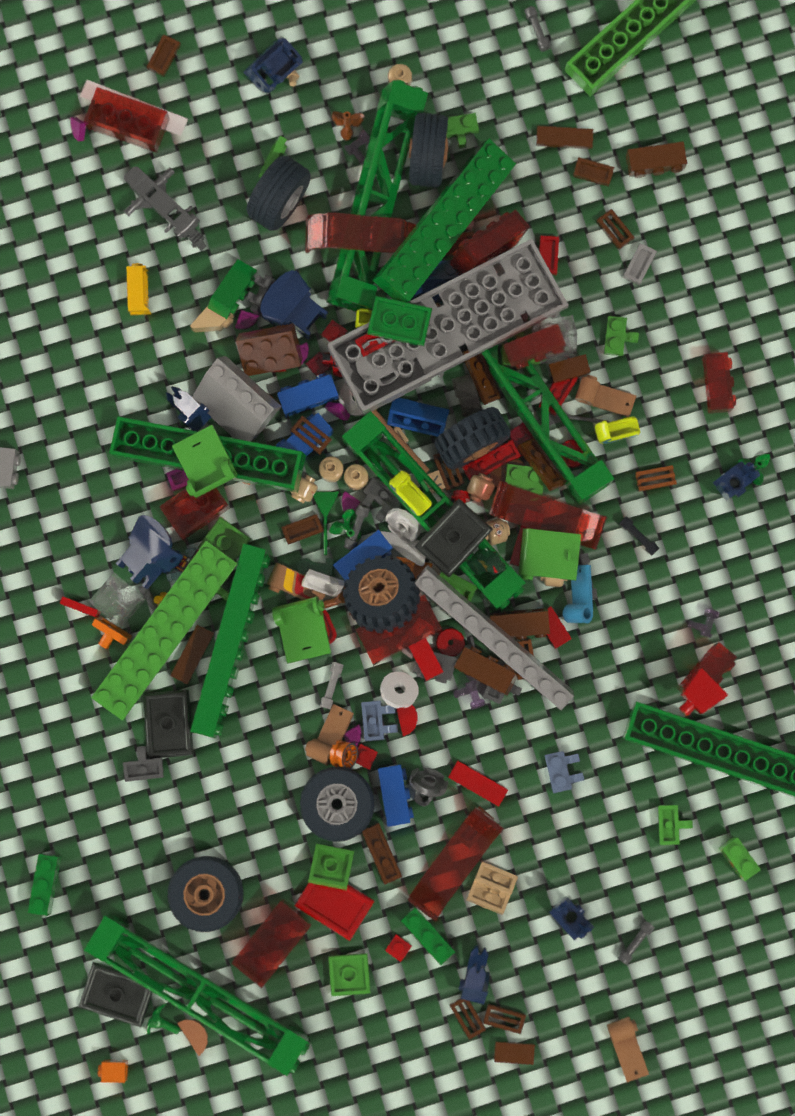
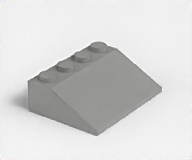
(235, 400)

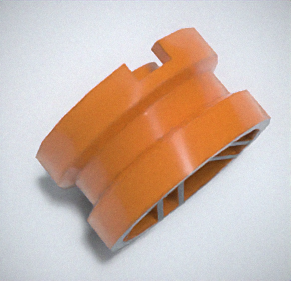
(343, 754)

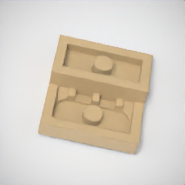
(492, 888)

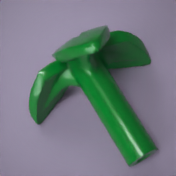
(760, 462)
(338, 527)
(157, 1022)

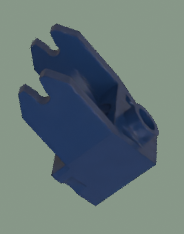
(191, 413)
(742, 474)
(579, 926)
(476, 980)

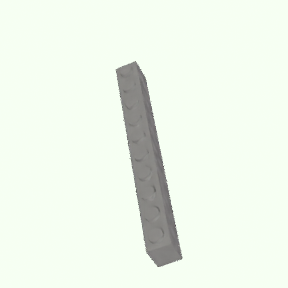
(494, 637)

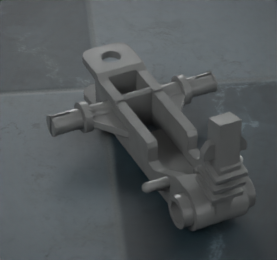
(155, 196)

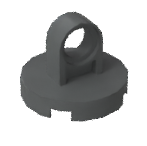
(427, 783)

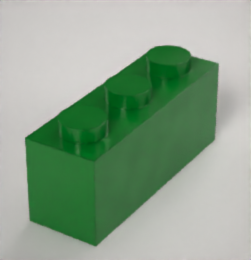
(232, 289)
(44, 884)
(428, 935)

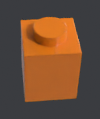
(113, 1071)

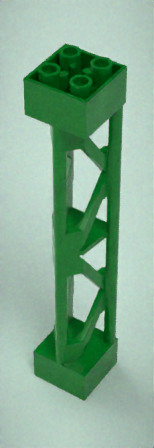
(402, 103)
(366, 437)
(583, 485)
(288, 1047)

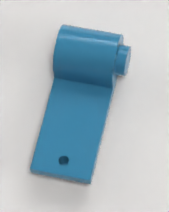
(582, 603)

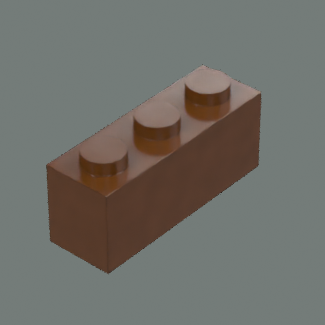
(656, 159)
(523, 622)
(486, 670)

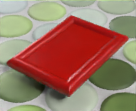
(335, 907)

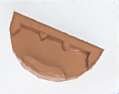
(195, 1034)

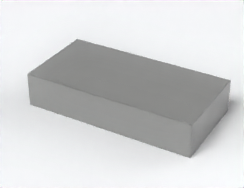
(639, 264)

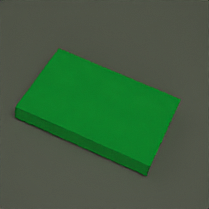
(399, 321)

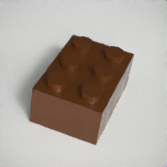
(269, 349)

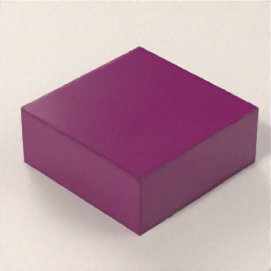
(177, 479)

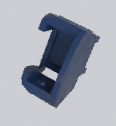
(277, 62)
(290, 302)
(149, 551)

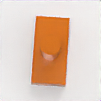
(110, 632)

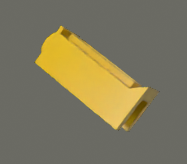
(137, 289)

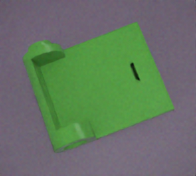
(205, 463)
(546, 555)
(302, 627)

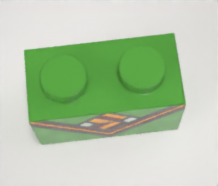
(739, 858)

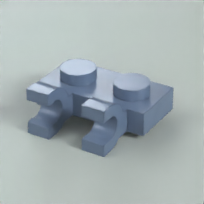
(373, 720)
(559, 773)

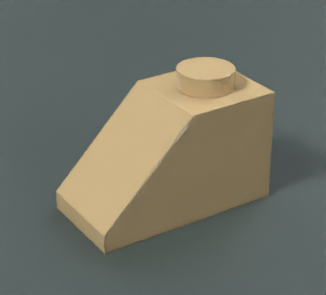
(210, 321)

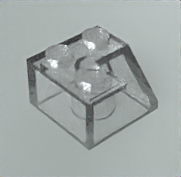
(570, 334)
(117, 600)

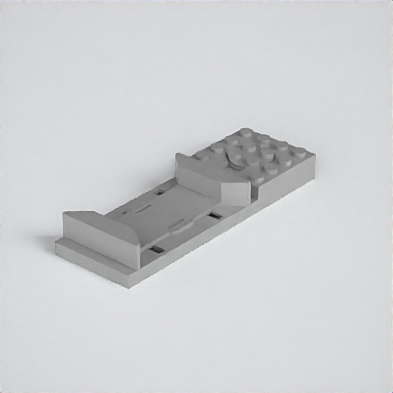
(476, 312)

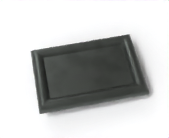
(453, 538)
(168, 724)
(115, 995)

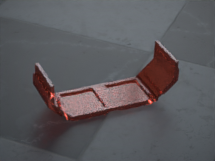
(355, 232)
(546, 514)
(454, 863)

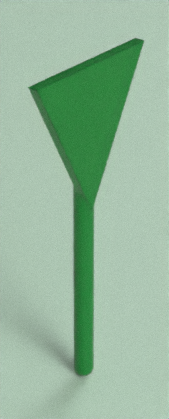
(325, 502)

